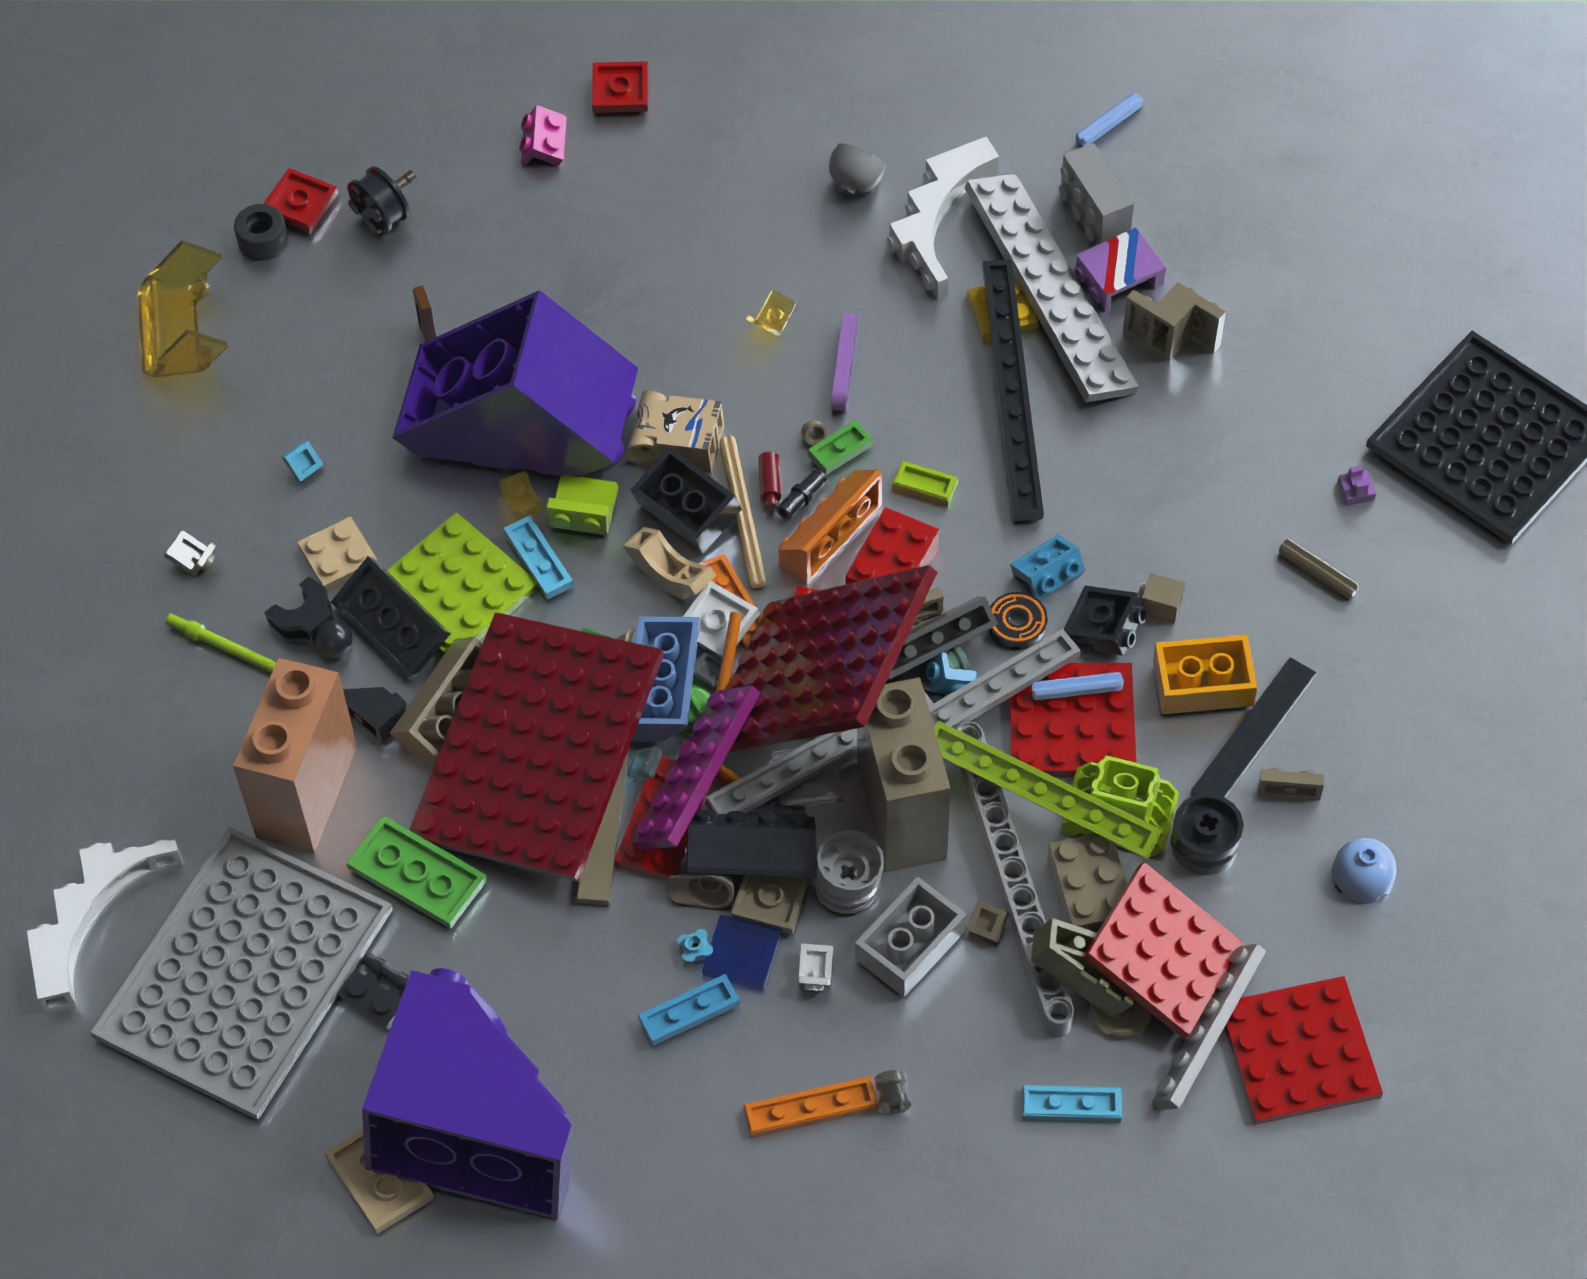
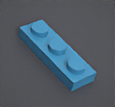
(689, 1010)

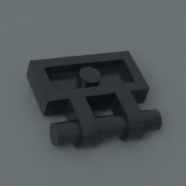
(368, 997)

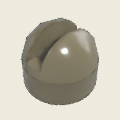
(819, 430)

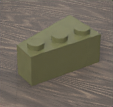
(1060, 952)

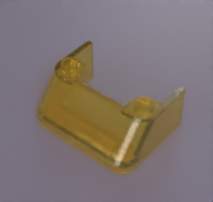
(169, 313)

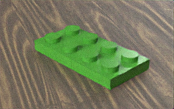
(416, 871)

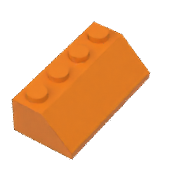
(831, 524)

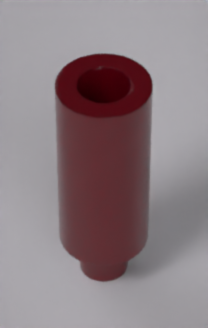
(769, 479)

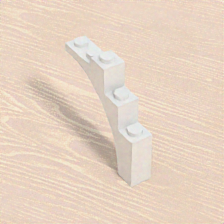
(926, 206)
(77, 905)

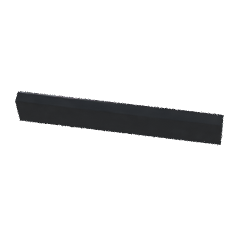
(1255, 730)

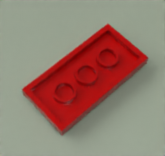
(652, 862)

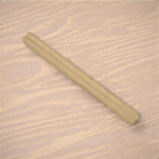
(744, 518)

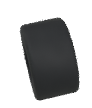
(256, 218)

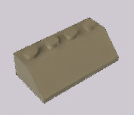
(430, 713)

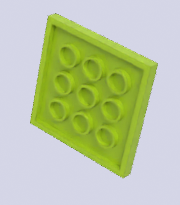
(463, 579)

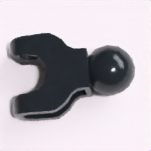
(312, 622)

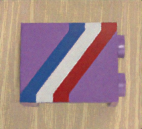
(1118, 266)

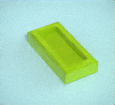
(925, 483)

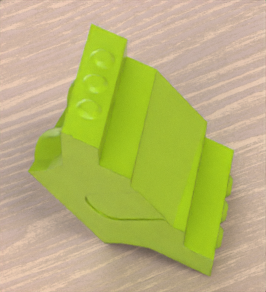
(1131, 789)

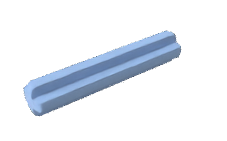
(1109, 120)
(1077, 686)

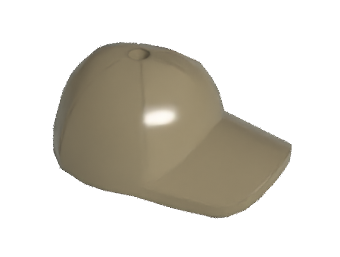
(701, 889)

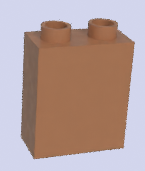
(295, 755)

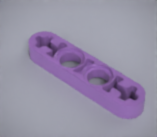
(844, 362)

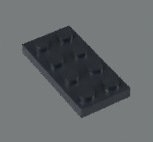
(390, 618)

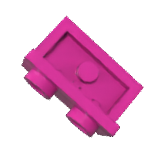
(543, 136)

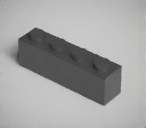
(944, 633)

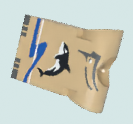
(682, 423)

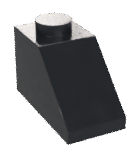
(375, 710)

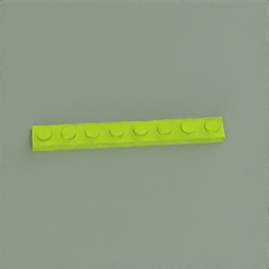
(1046, 791)

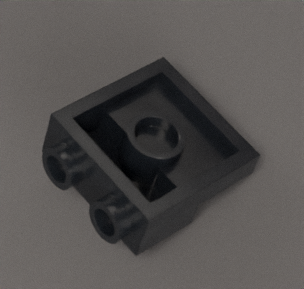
(1106, 619)

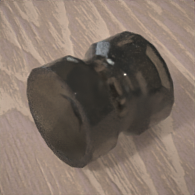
(892, 1091)

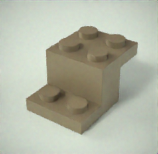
(1174, 321)

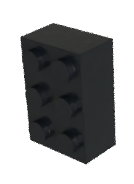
(686, 499)

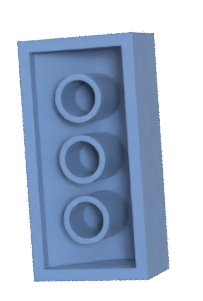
(670, 695)

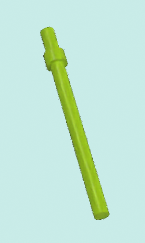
(197, 631)

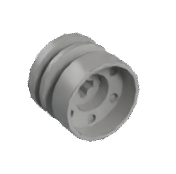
(857, 861)

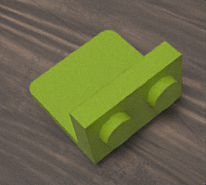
(583, 505)

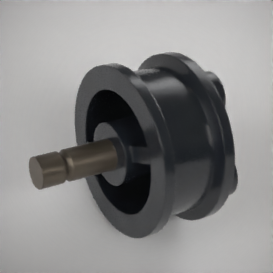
(380, 199)

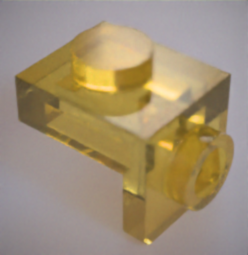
(520, 496)

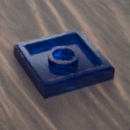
(742, 952)

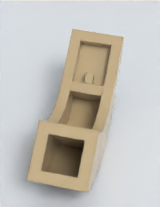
(666, 566)

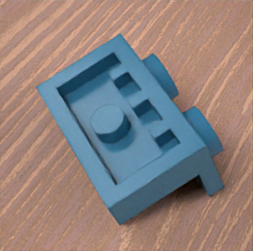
(1049, 566)

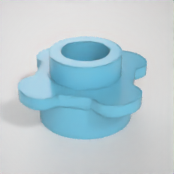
(698, 953)

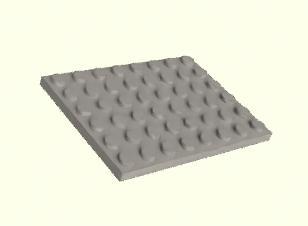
(242, 972)

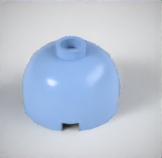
(1364, 870)

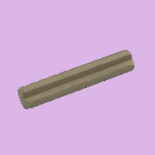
(1318, 568)

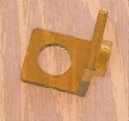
(774, 313)

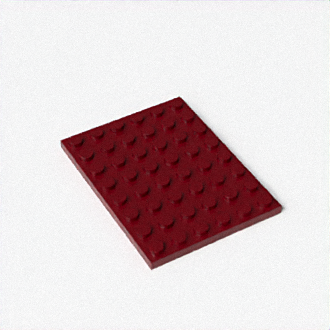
(826, 656)
(536, 745)

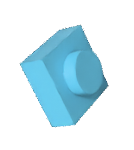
(302, 460)

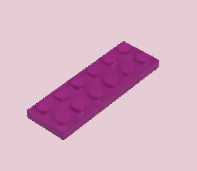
(695, 768)

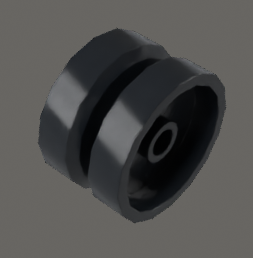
(1206, 833)

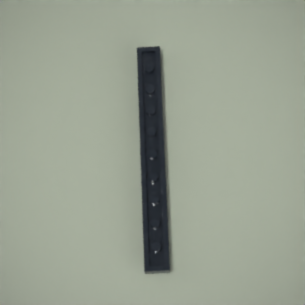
(1012, 391)

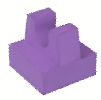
(1356, 486)

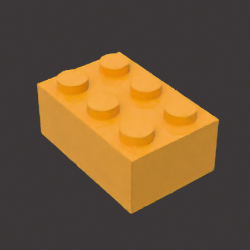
(1204, 674)

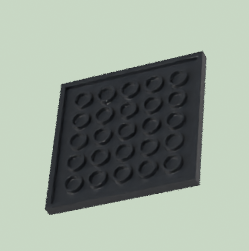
(1487, 436)

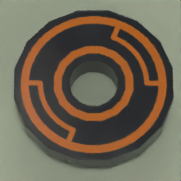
(1020, 605)

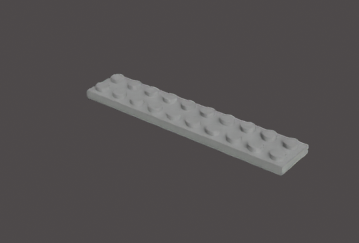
(1051, 288)

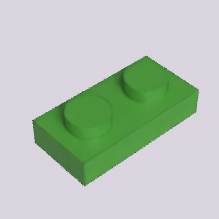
(840, 447)

